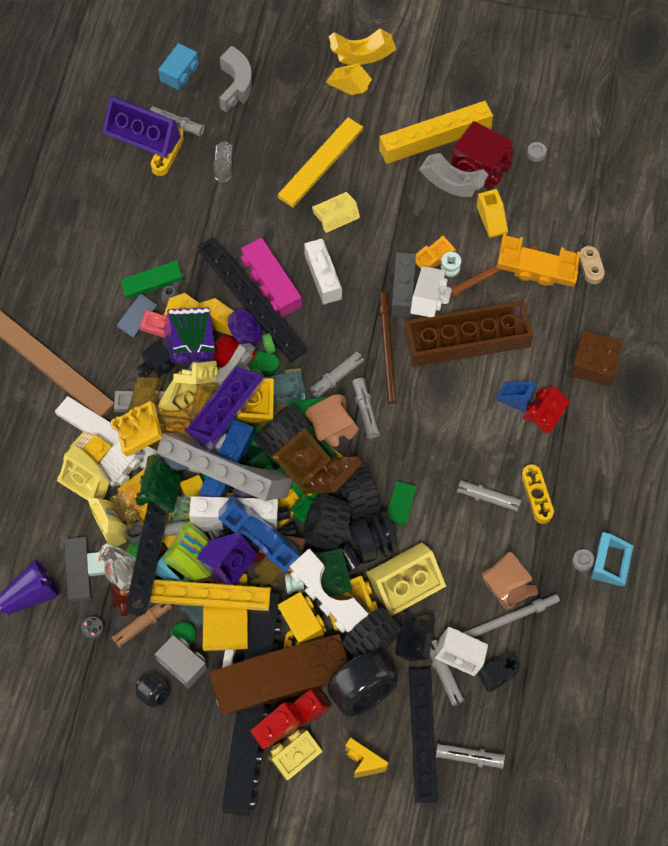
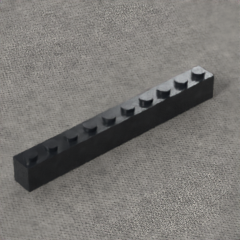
(244, 749)

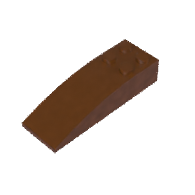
(278, 674)

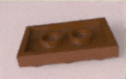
(331, 476)

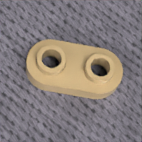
(591, 263)

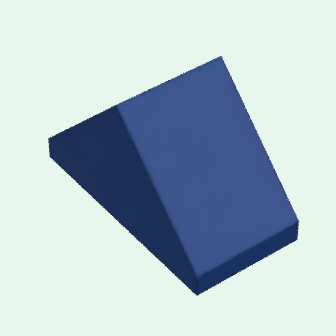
(517, 394)

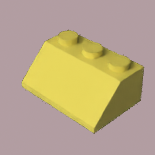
(406, 579)

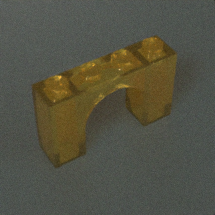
(149, 390)

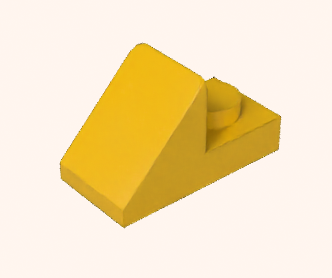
(370, 762)

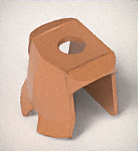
(331, 420)
(509, 581)

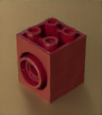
(483, 149)

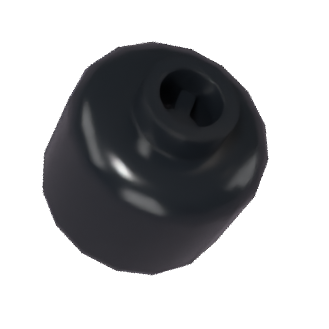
(152, 690)

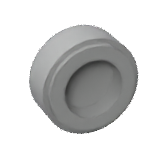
(536, 151)
(583, 560)

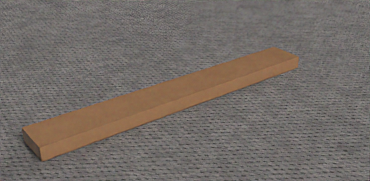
(54, 367)

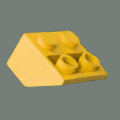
(300, 618)

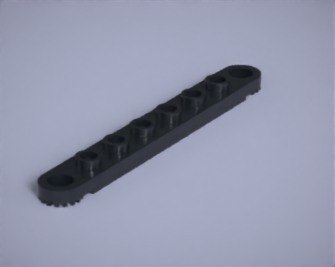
(147, 558)

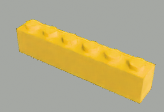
(433, 132)

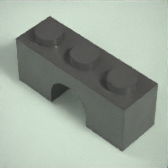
(403, 284)

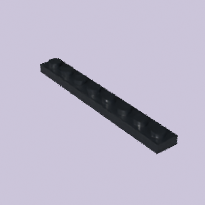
(252, 299)

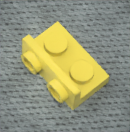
(336, 212)
(201, 373)
(294, 753)

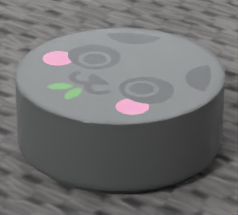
(92, 628)

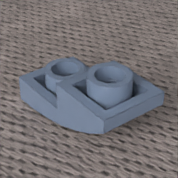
(133, 317)

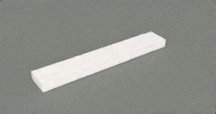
(94, 424)

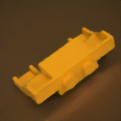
(538, 265)

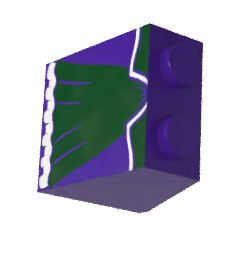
(189, 335)

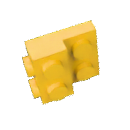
(360, 593)

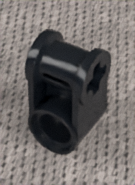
(496, 674)

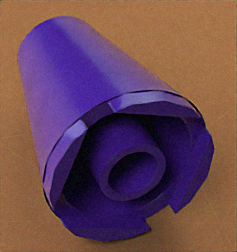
(28, 589)

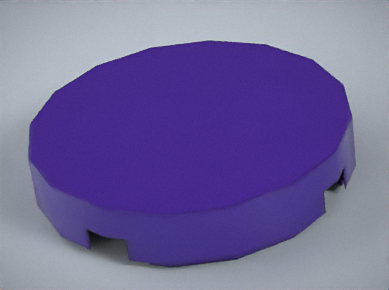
(244, 328)

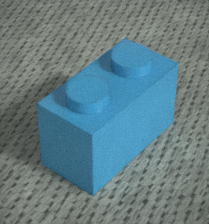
(178, 66)

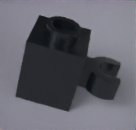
(155, 359)

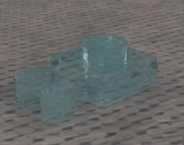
(181, 509)

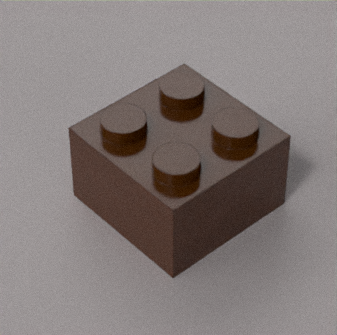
(596, 358)

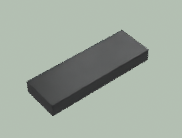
(77, 569)

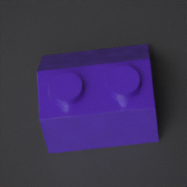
(227, 558)

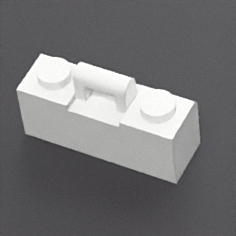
(323, 271)
(430, 292)

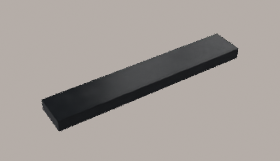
(422, 736)

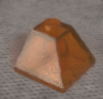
(301, 457)

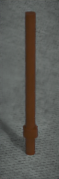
(384, 313)

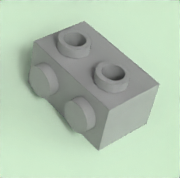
(181, 661)

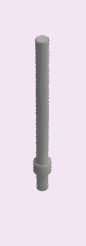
(536, 606)

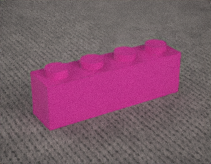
(271, 277)

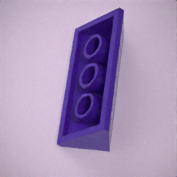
(141, 127)
(224, 406)

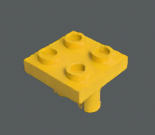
(137, 428)

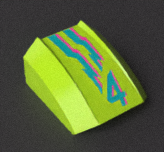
(185, 551)

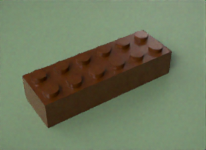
(468, 333)

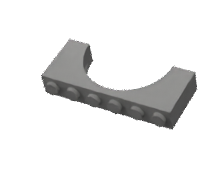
(257, 482)

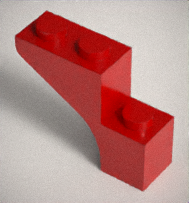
(290, 717)

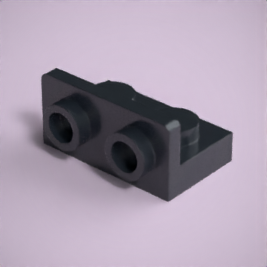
(415, 637)

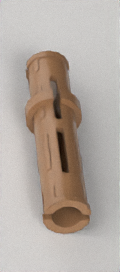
(140, 623)

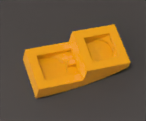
(432, 255)

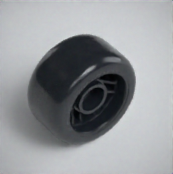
(362, 683)

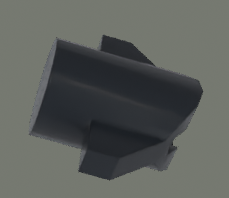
(350, 556)

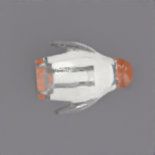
(117, 566)

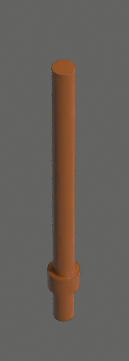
(456, 290)

